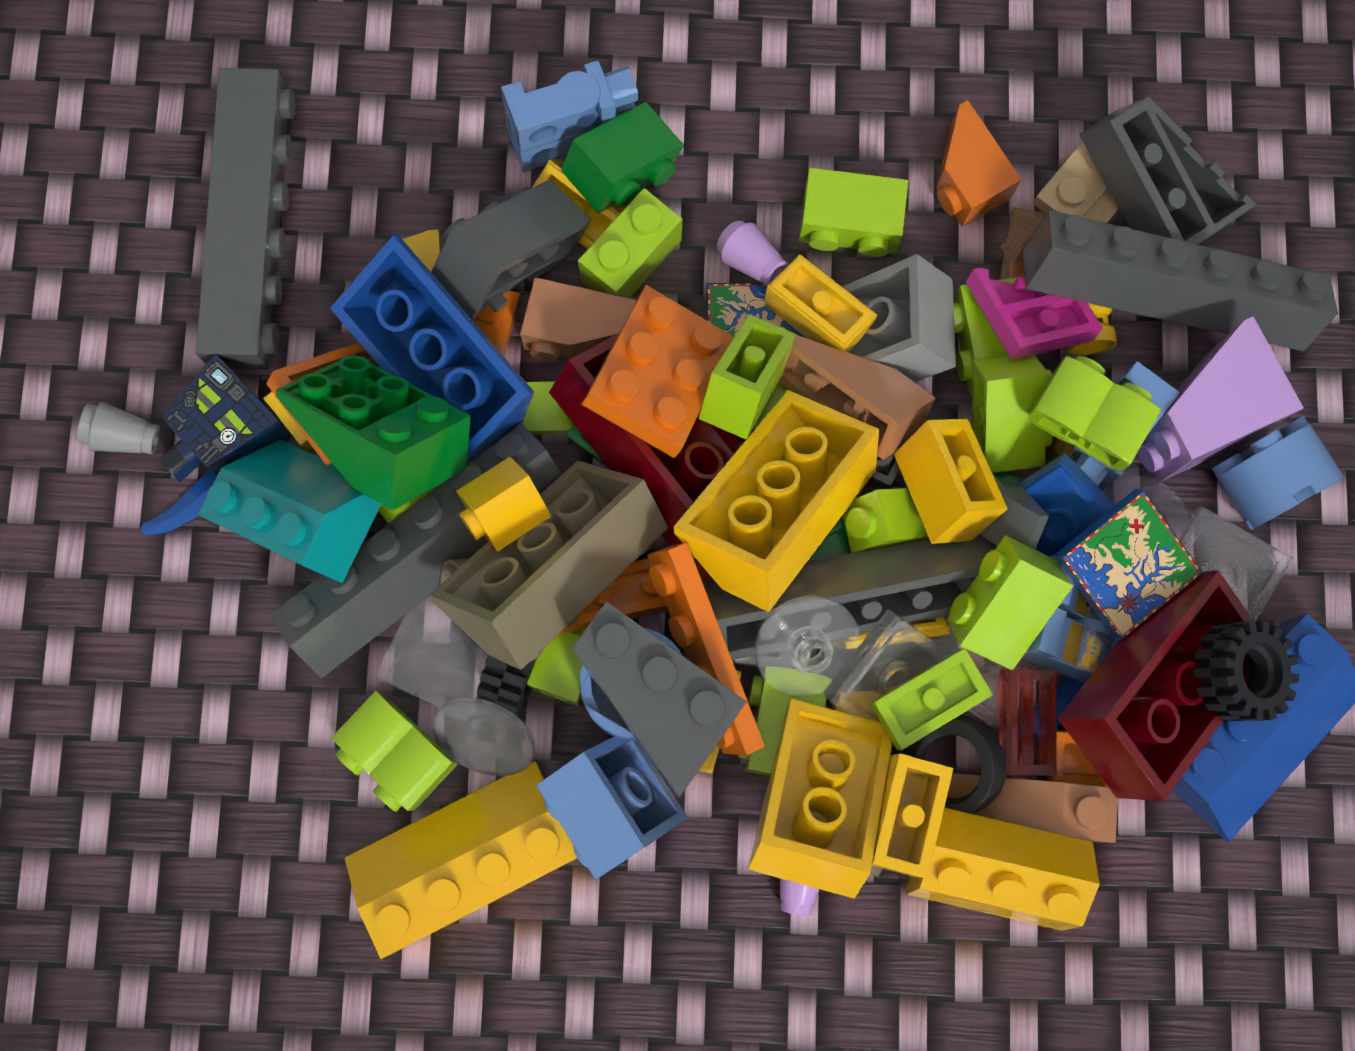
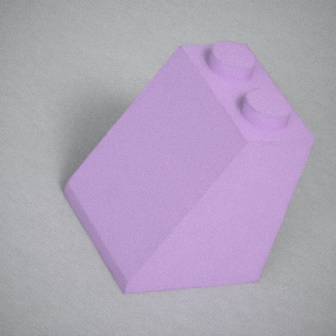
(1221, 404)

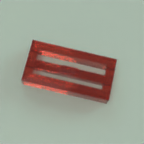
(1009, 720)

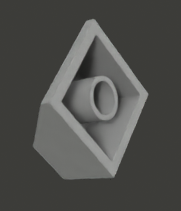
(912, 319)

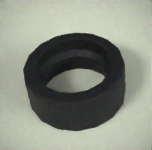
(989, 751)

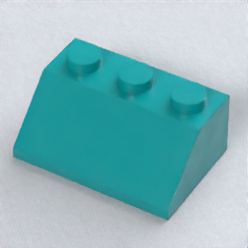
(292, 507)

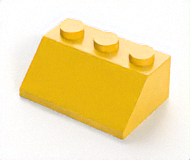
(1010, 871)

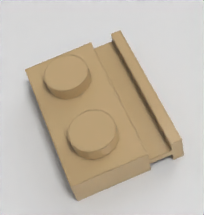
(1078, 190)

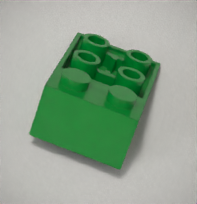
(379, 429)

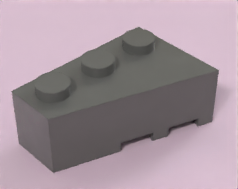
(1159, 177)
(508, 246)
(658, 693)

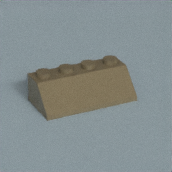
(544, 580)

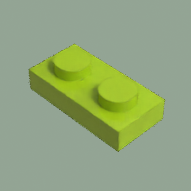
(931, 699)

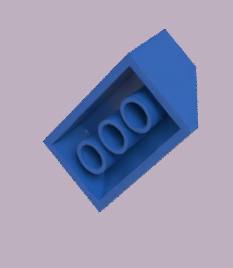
(431, 342)
(1253, 758)

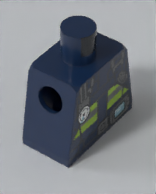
(218, 422)

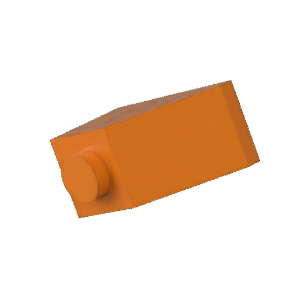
(973, 169)

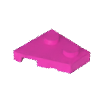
(1029, 319)

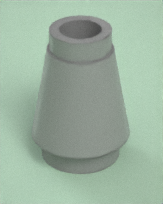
(115, 430)

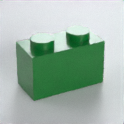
(622, 158)

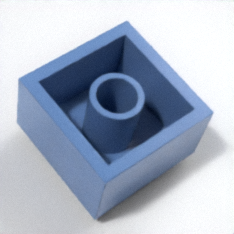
(611, 803)

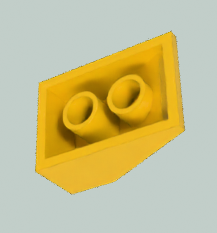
(823, 800)

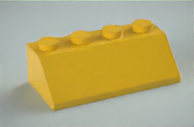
(779, 498)
(456, 861)

